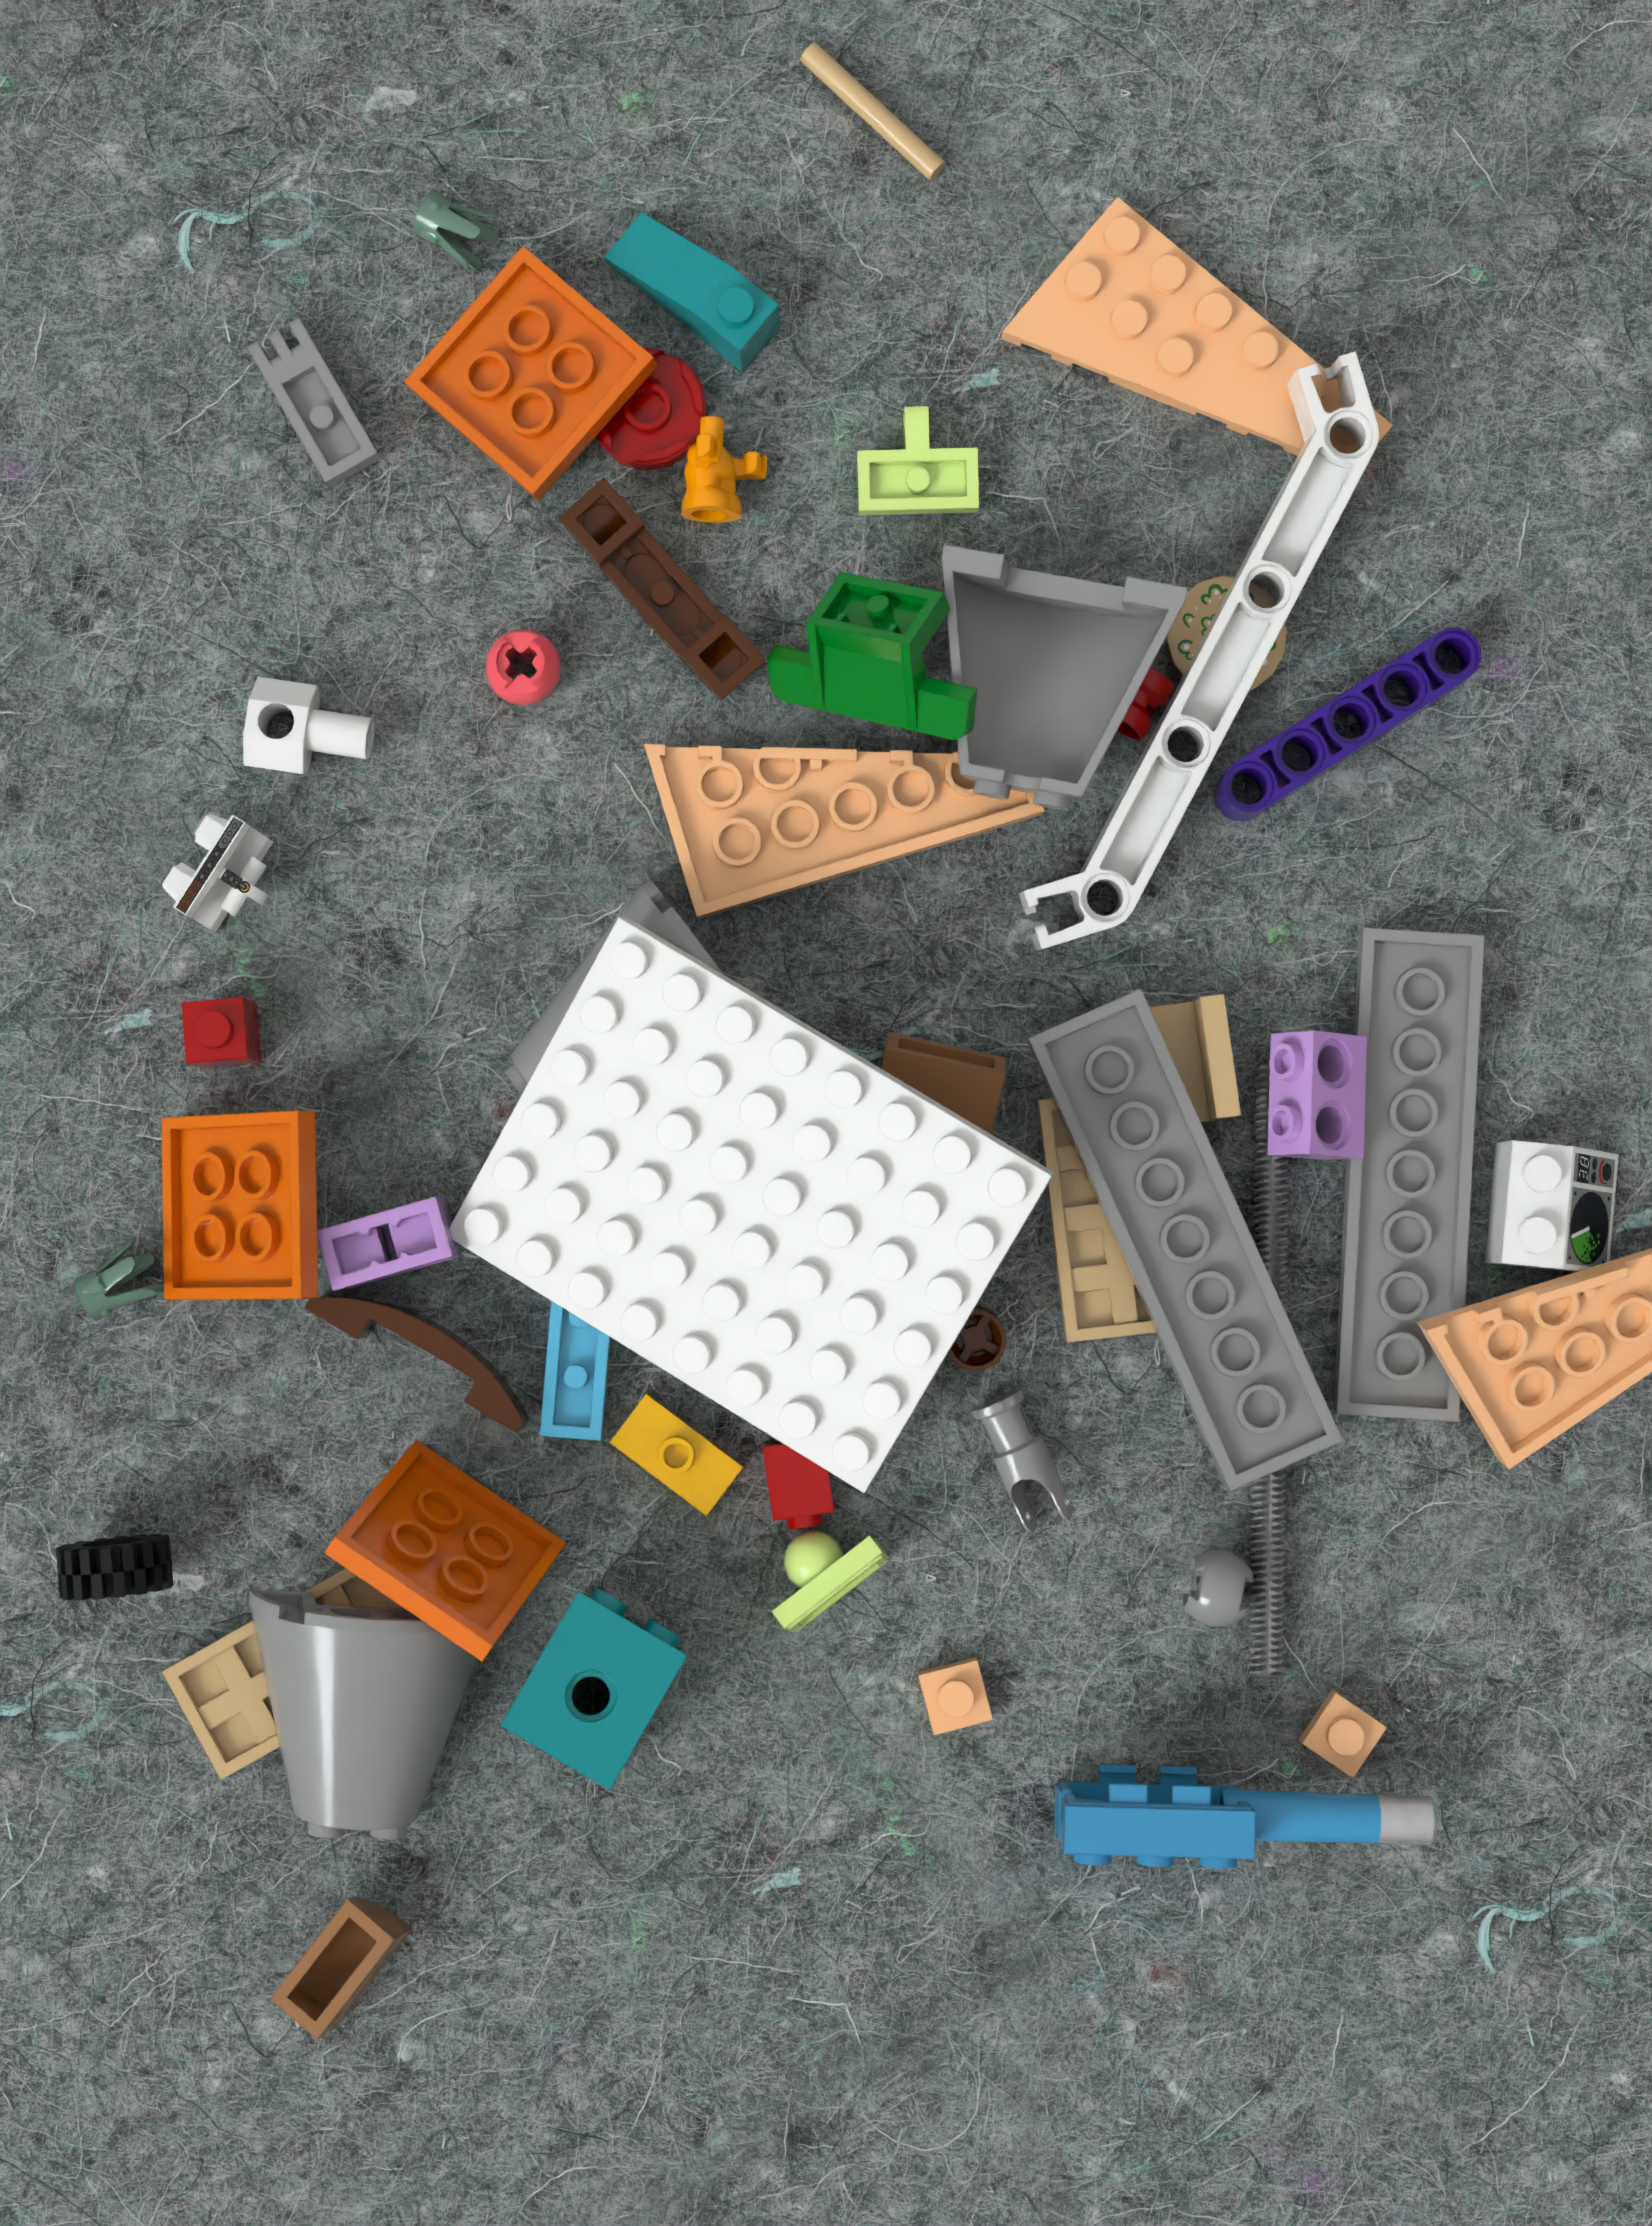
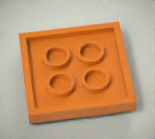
(531, 373)
(240, 1206)
(446, 1549)

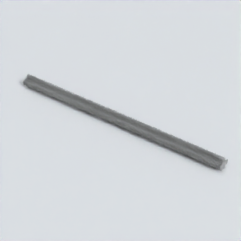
(1269, 1487)

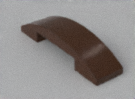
(660, 590)
(490, 1391)

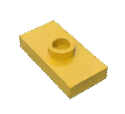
(676, 1454)

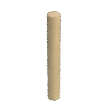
(872, 111)

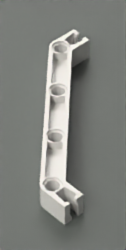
(1227, 654)

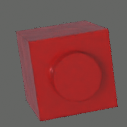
(221, 1032)
(796, 1487)

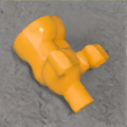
(713, 473)

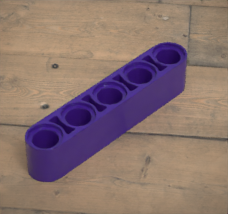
(1367, 704)

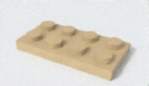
(1091, 1272)
(226, 1685)

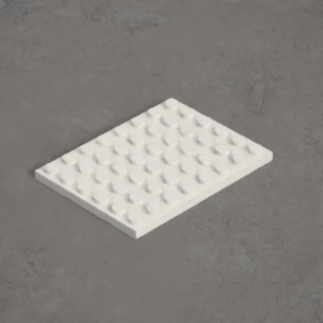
(747, 1203)

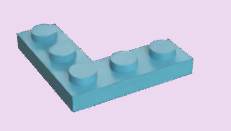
(574, 1378)

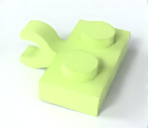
(917, 477)

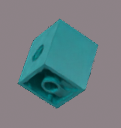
(603, 1645)

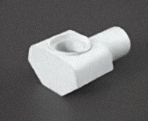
(312, 728)

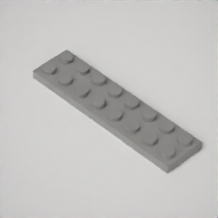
(1413, 1188)
(1184, 1240)

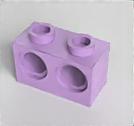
(1317, 1095)
(388, 1243)

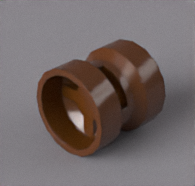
(981, 1343)

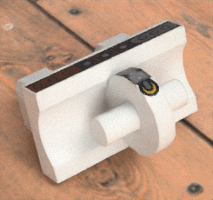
(224, 875)

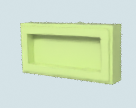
(823, 1574)

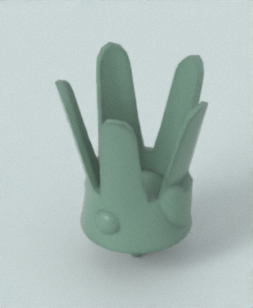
(440, 216)
(100, 1288)

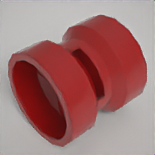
(1152, 694)

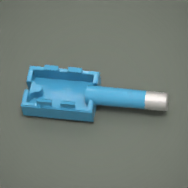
(1220, 1820)

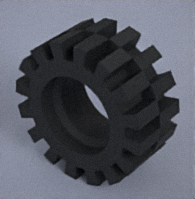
(114, 1567)

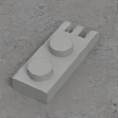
(315, 406)

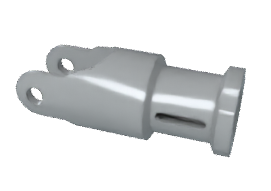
(1020, 1455)

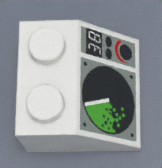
(1551, 1206)

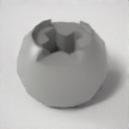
(1217, 1588)

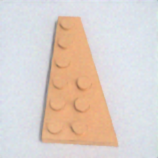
(1171, 332)
(801, 816)
(1548, 1352)

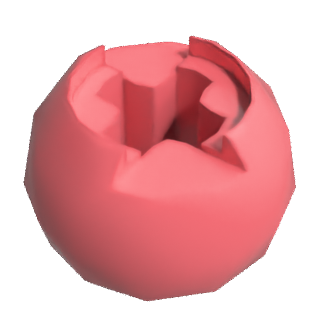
(523, 689)

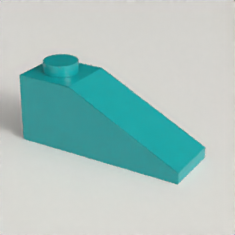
(697, 290)

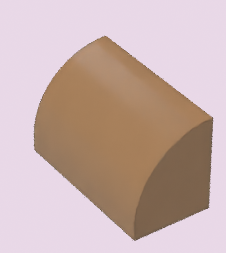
(950, 1075)
(340, 1965)

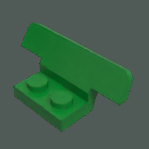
(870, 661)

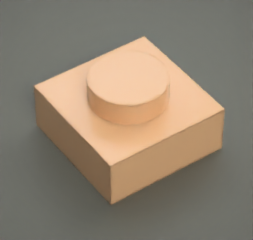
(955, 1696)
(1342, 1733)

